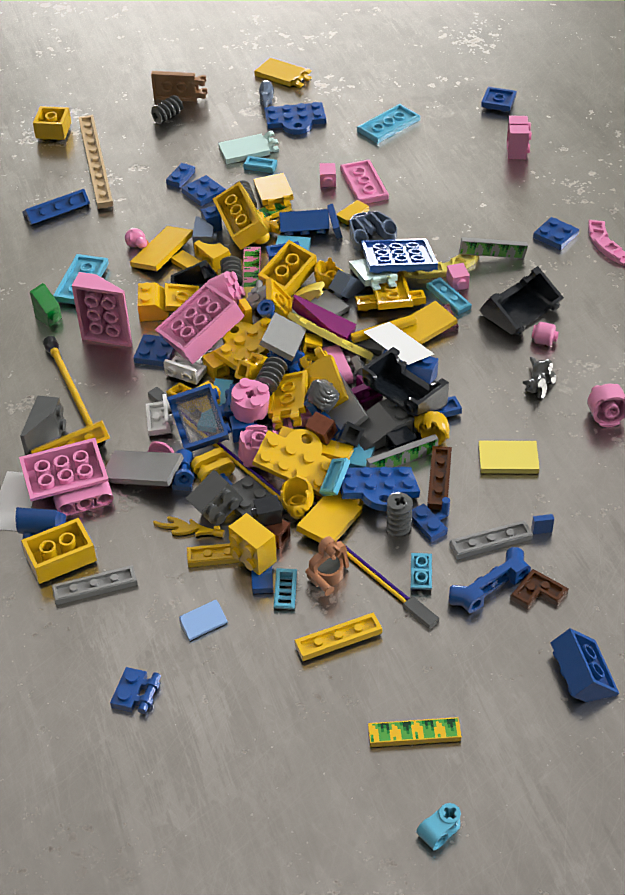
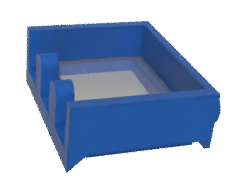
(199, 417)

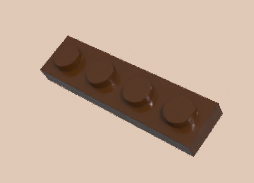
(439, 476)

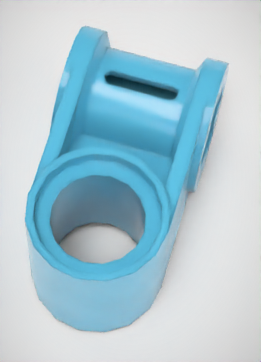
(437, 828)

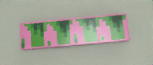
(251, 266)

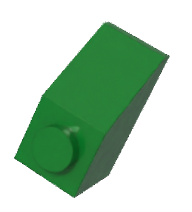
(45, 305)

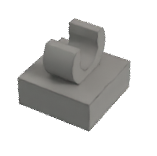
(357, 367)

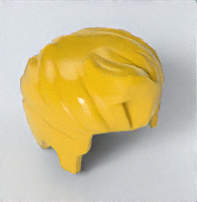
(325, 272)
(432, 423)
(297, 496)

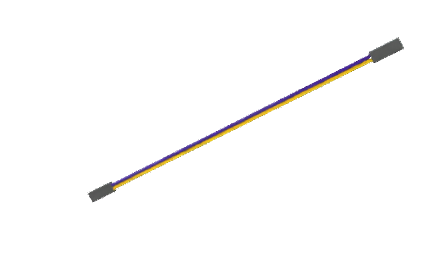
(411, 604)

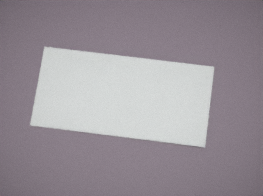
(391, 336)
(12, 495)

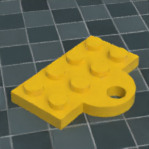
(243, 342)
(291, 457)

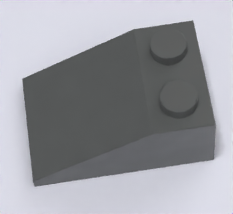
(382, 419)
(43, 423)

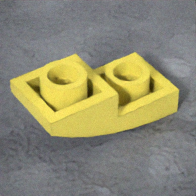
(311, 291)

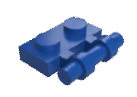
(130, 687)

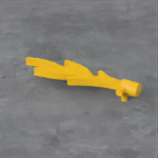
(183, 528)

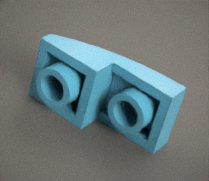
(421, 571)

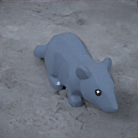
(266, 93)

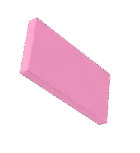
(364, 182)

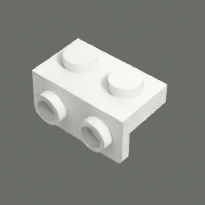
(184, 370)
(158, 417)

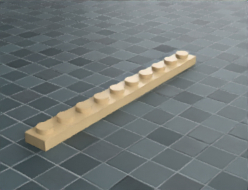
(95, 162)

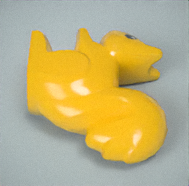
(271, 225)

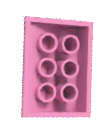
(101, 310)
(200, 322)
(63, 469)

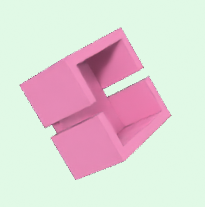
(518, 137)

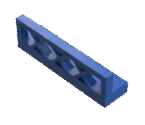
(56, 206)

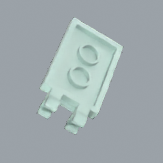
(255, 145)
(372, 279)

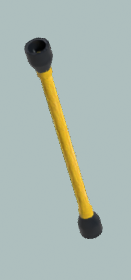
(52, 346)

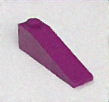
(323, 318)

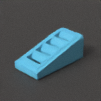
(287, 574)

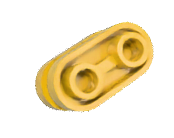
(213, 460)

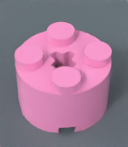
(228, 285)
(249, 400)
(607, 404)
(250, 443)

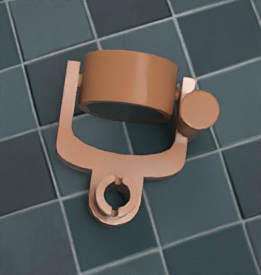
(327, 565)

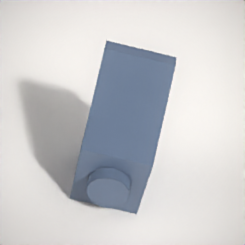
(203, 231)
(346, 285)

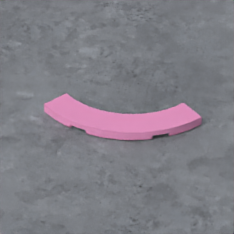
(602, 242)

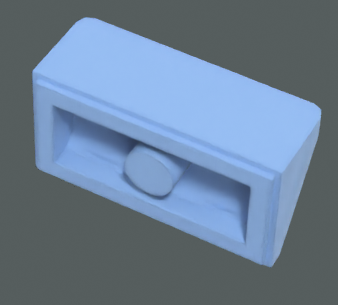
(202, 620)

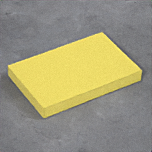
(508, 457)

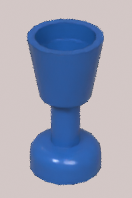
(266, 308)
(184, 476)

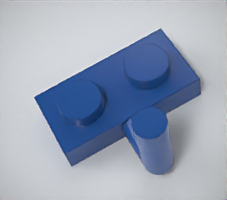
(429, 522)

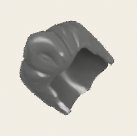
(322, 395)

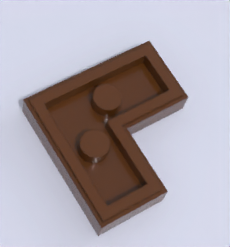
(536, 586)

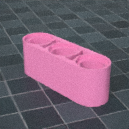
(341, 362)
(84, 499)

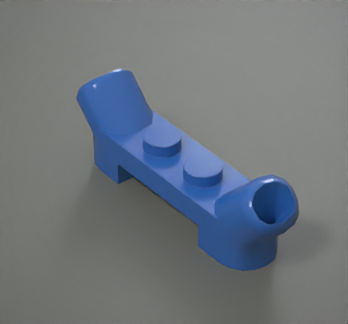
(472, 596)

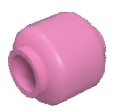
(544, 334)

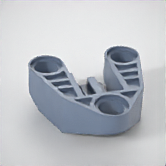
(370, 222)

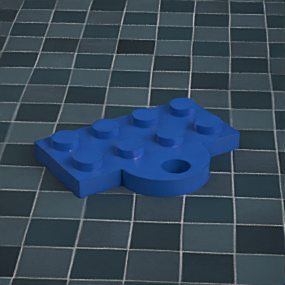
(295, 118)
(377, 483)

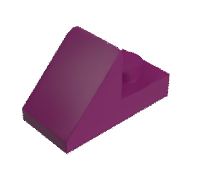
(362, 392)

